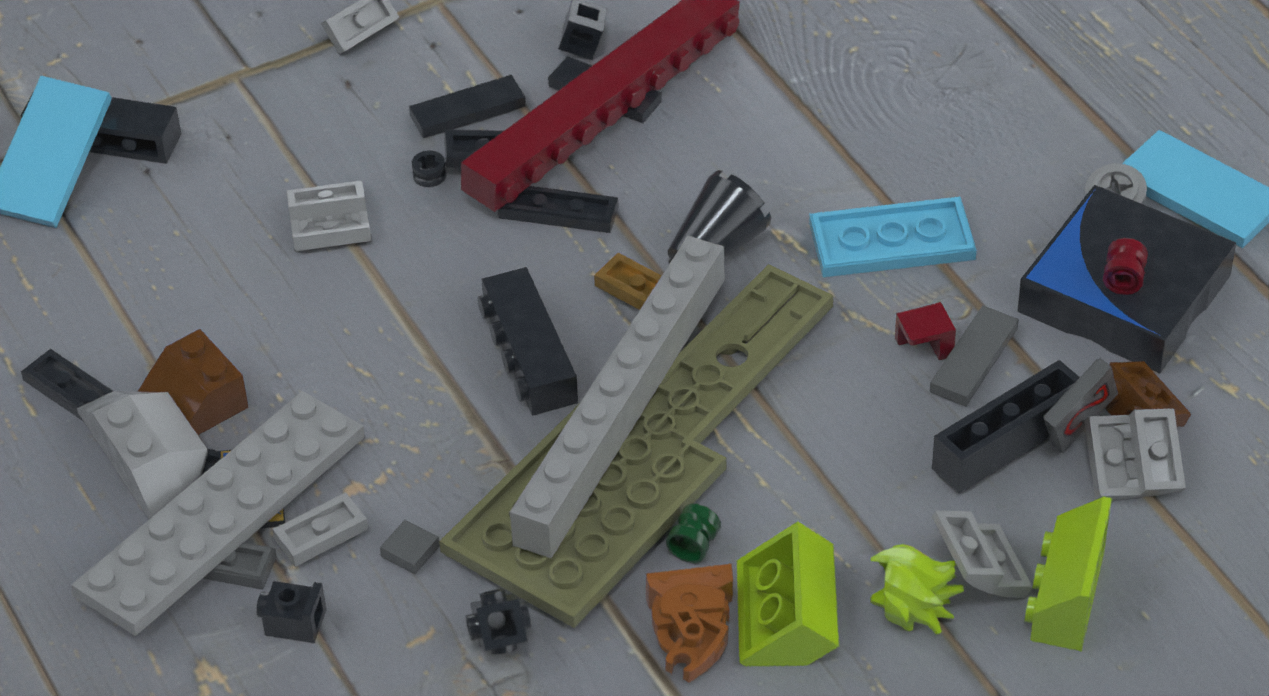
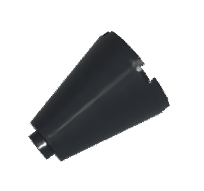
(723, 214)

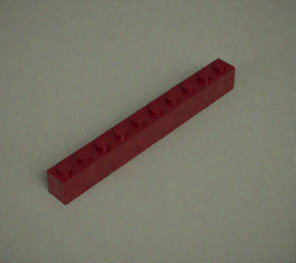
(595, 100)

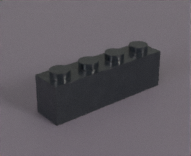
(137, 130)
(528, 341)
(1000, 428)

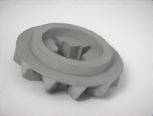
(1126, 178)

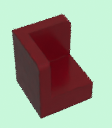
(926, 325)

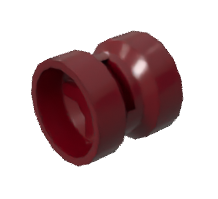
(1125, 266)

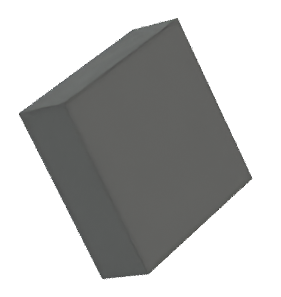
(409, 546)

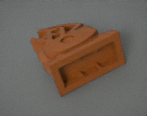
(691, 615)

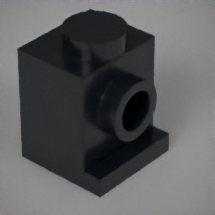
(582, 29)
(292, 611)

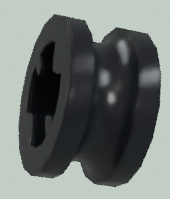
(426, 160)

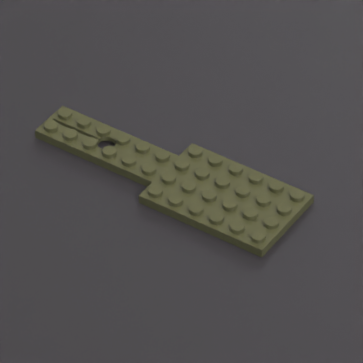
(657, 465)

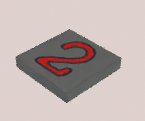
(1083, 399)

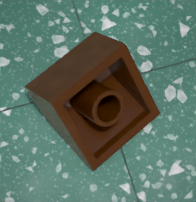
(199, 381)

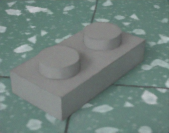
(358, 22)
(320, 529)

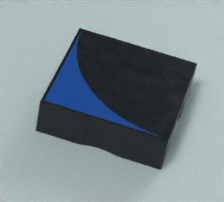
(1180, 278)

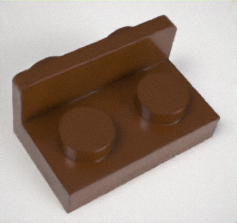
(1142, 389)

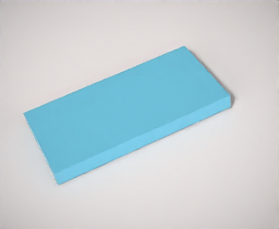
(50, 150)
(1202, 188)
(892, 236)

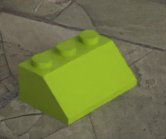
(1069, 576)
(787, 600)

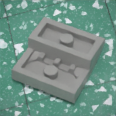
(328, 215)
(1135, 454)
(982, 554)

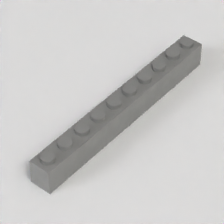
(617, 398)

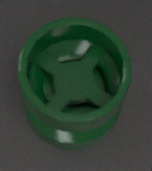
(698, 527)

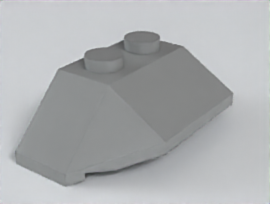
(147, 444)

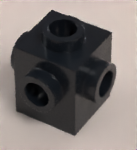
(509, 632)

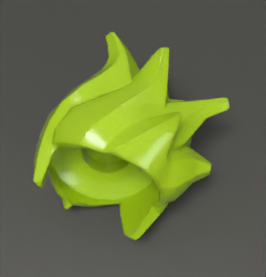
(914, 587)

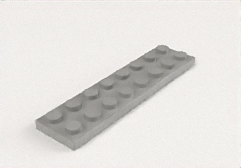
(217, 513)

